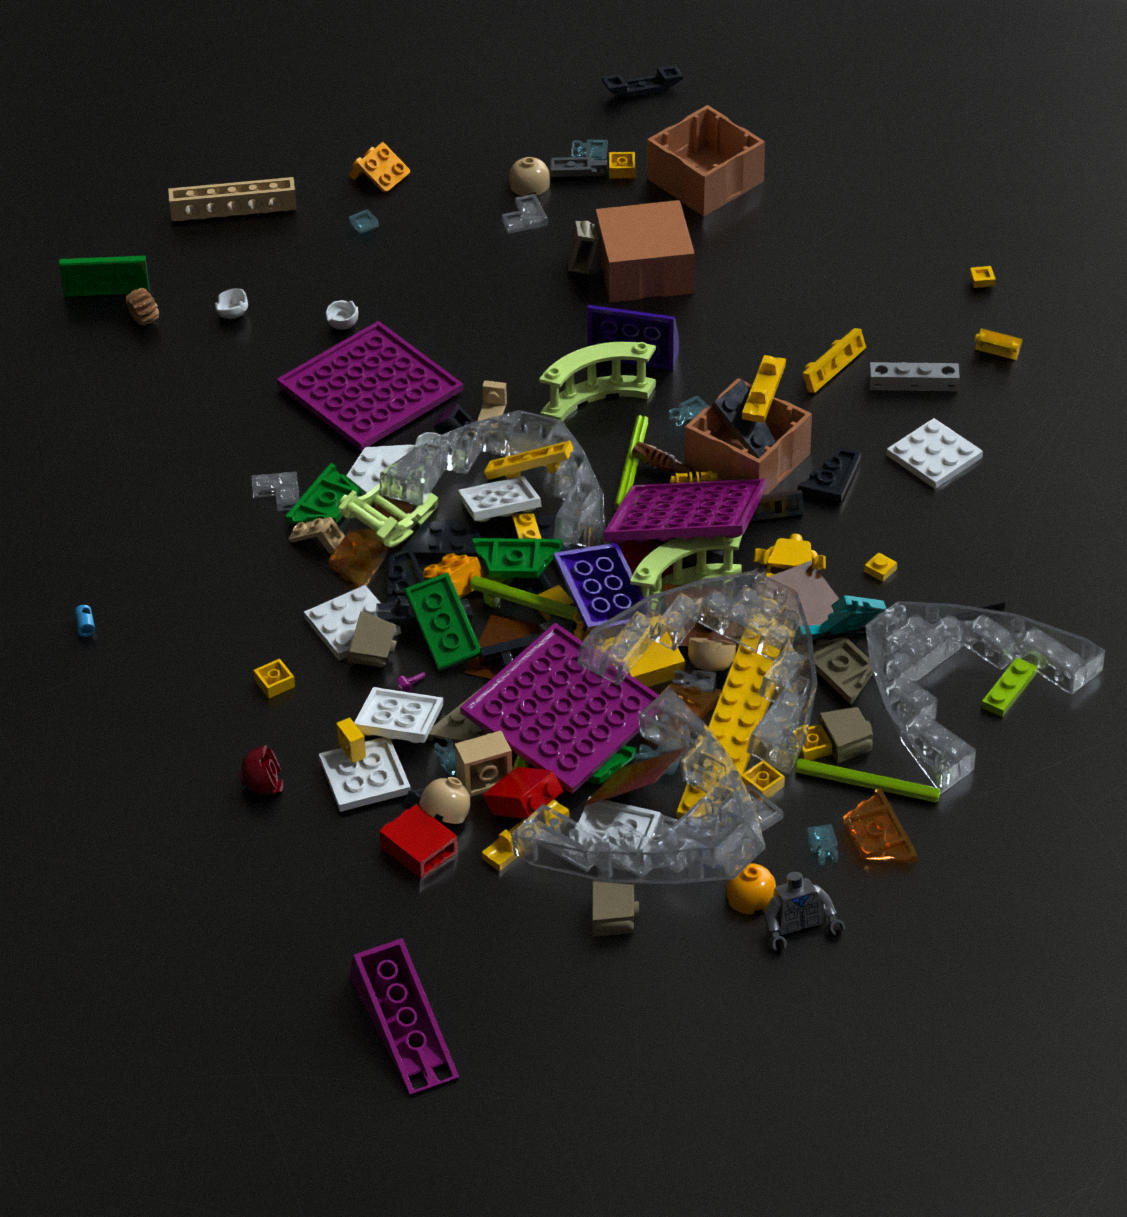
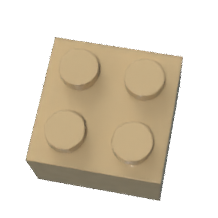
(482, 762)

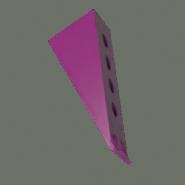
(395, 994)

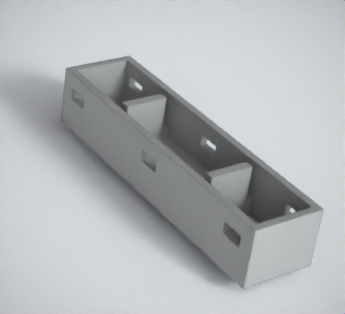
(903, 375)

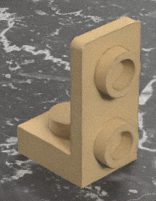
(493, 399)
(324, 529)

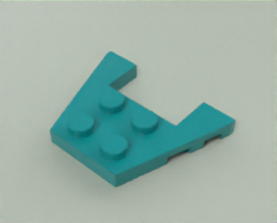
(848, 615)

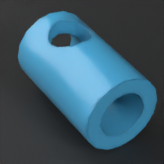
(84, 621)

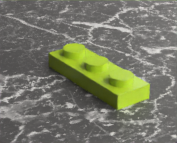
(1009, 687)

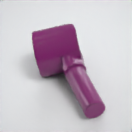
(405, 683)

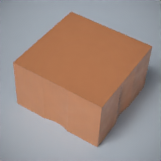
(705, 160)
(645, 251)
(715, 448)

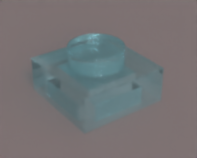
(363, 221)

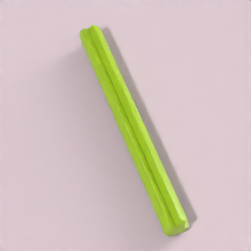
(631, 461)
(524, 598)
(867, 780)

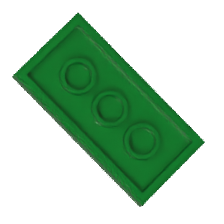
(103, 275)
(443, 622)

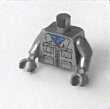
(797, 907)

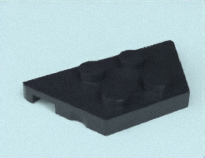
(443, 538)

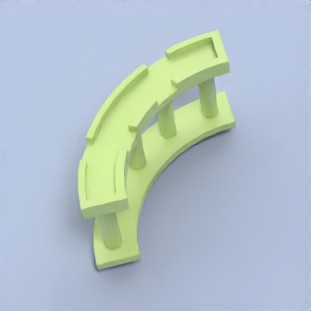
(595, 388)
(387, 530)
(649, 572)

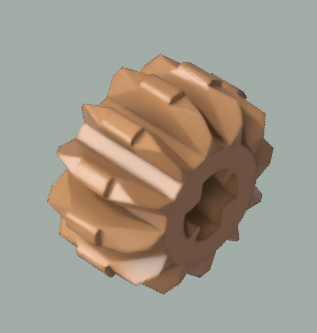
(142, 306)

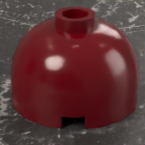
(260, 772)

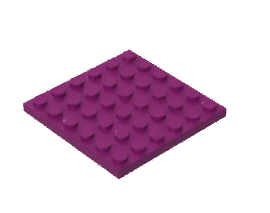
(369, 385)
(686, 510)
(558, 710)

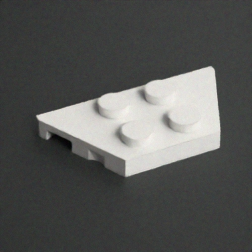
(373, 460)

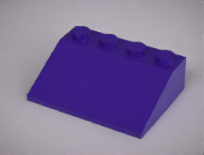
(621, 325)
(598, 582)

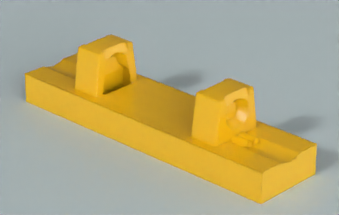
(834, 360)
(763, 389)
(514, 464)
(501, 851)

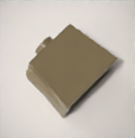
(582, 246)
(372, 641)
(847, 732)
(613, 908)

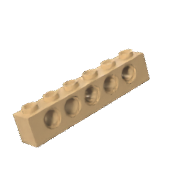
(232, 199)

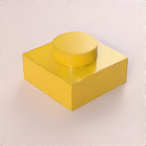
(982, 276)
(880, 567)

